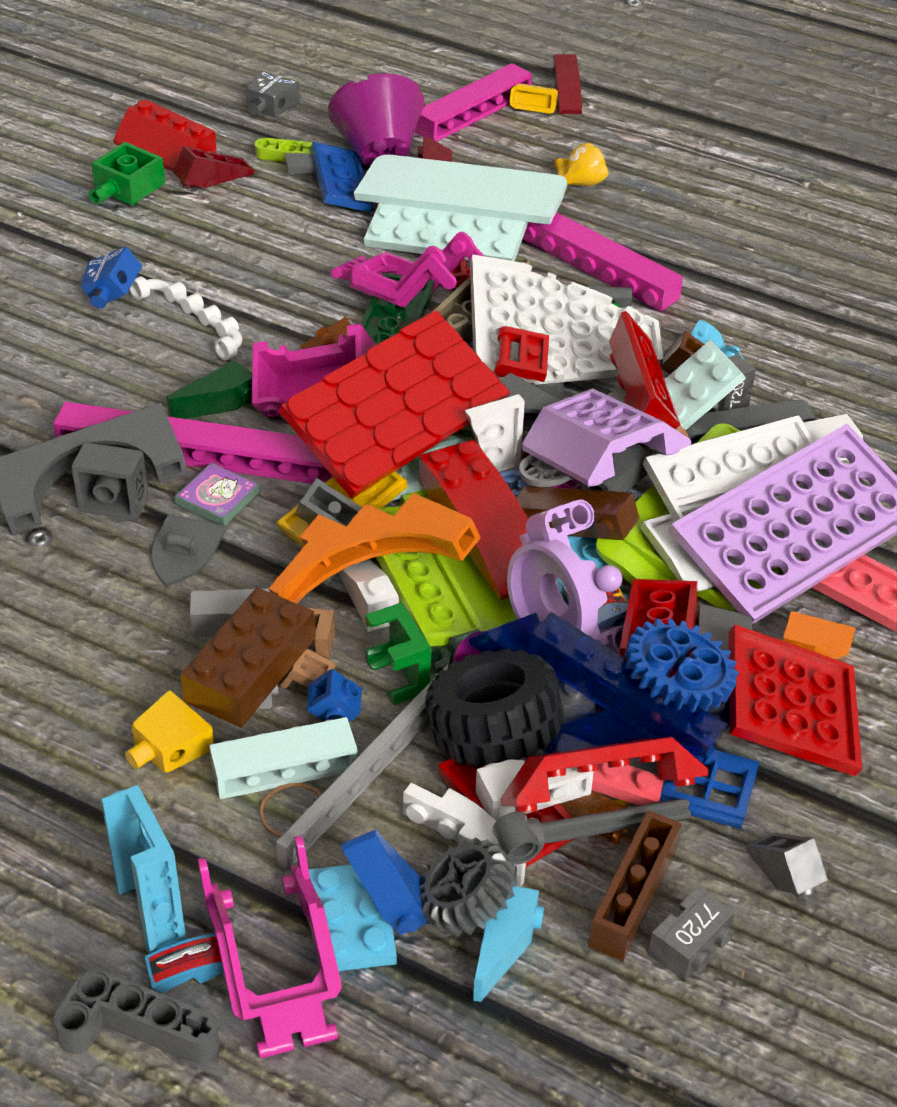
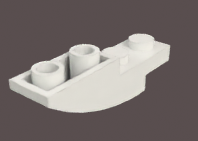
(453, 818)

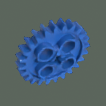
(700, 680)

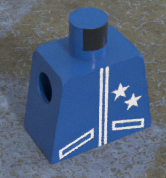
(110, 276)

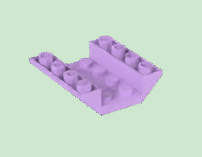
(589, 427)

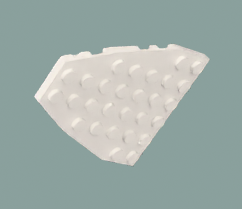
(571, 315)

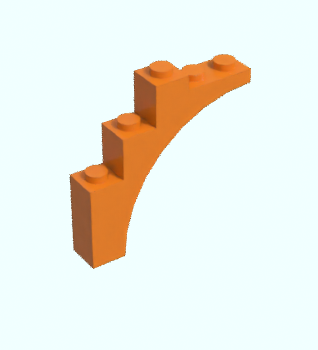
(372, 533)

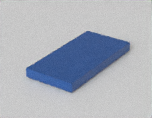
(339, 175)

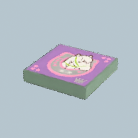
(217, 494)

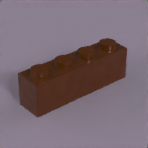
(613, 511)
(634, 885)

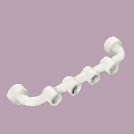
(227, 329)

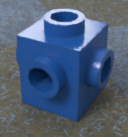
(334, 697)

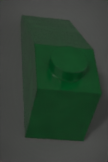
(213, 394)

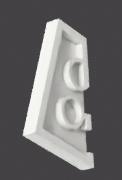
(499, 431)

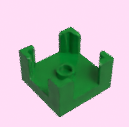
(404, 651)

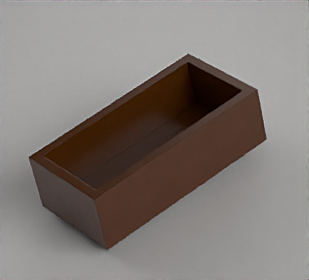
(248, 657)

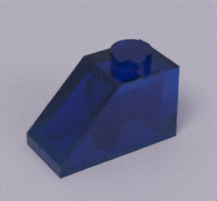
(510, 636)

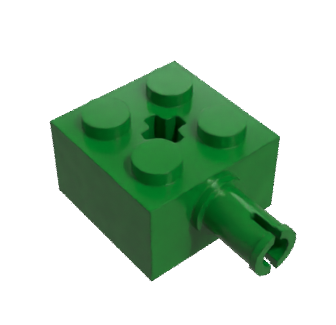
(126, 174)

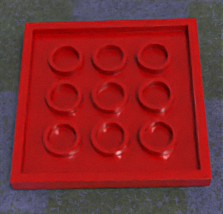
(794, 701)

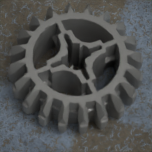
(467, 886)

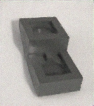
(300, 163)

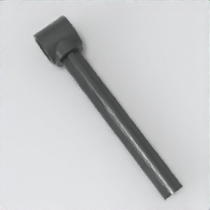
(526, 837)

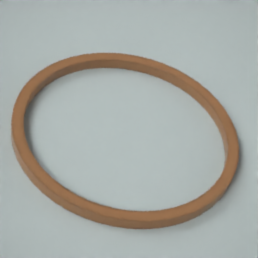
(279, 788)

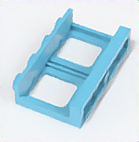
(144, 862)

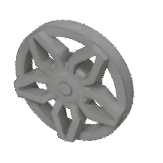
(541, 473)

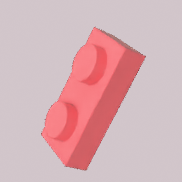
(627, 784)

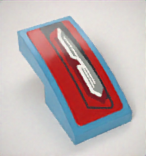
(184, 960)

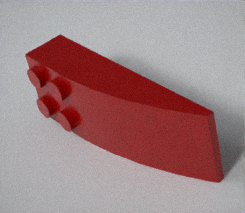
(470, 484)

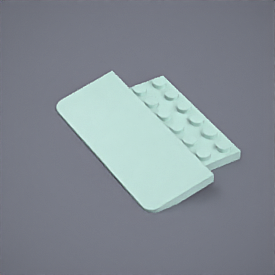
(435, 199)

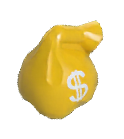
(583, 167)

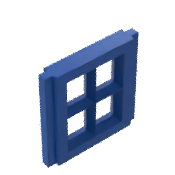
(715, 811)

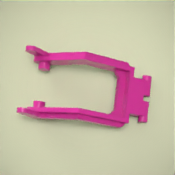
(431, 265)
(288, 1009)

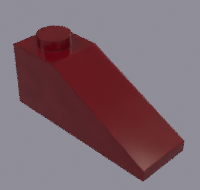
(209, 168)

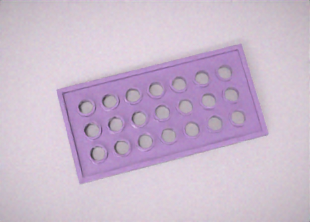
(799, 538)

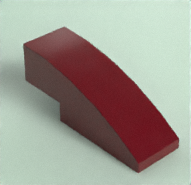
(567, 83)

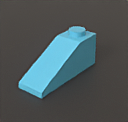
(507, 938)

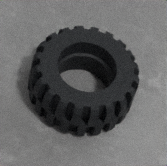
(494, 707)

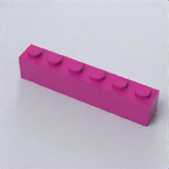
(470, 103)

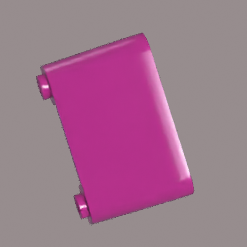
(285, 373)

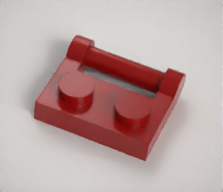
(532, 354)

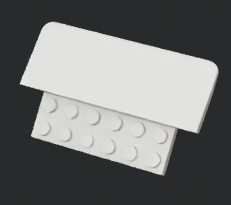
(712, 469)

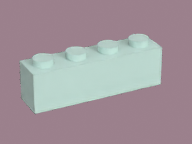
(282, 757)

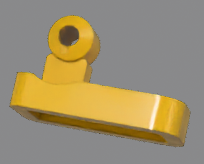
(533, 98)

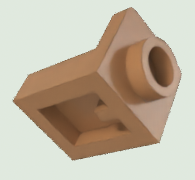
(324, 632)
(307, 669)

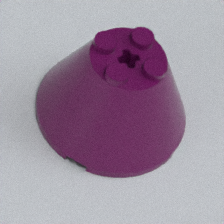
(377, 114)

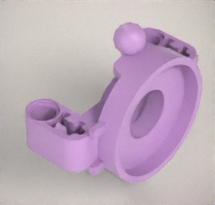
(548, 555)

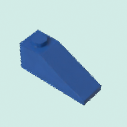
(388, 881)

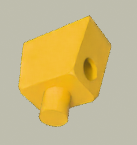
(169, 735)

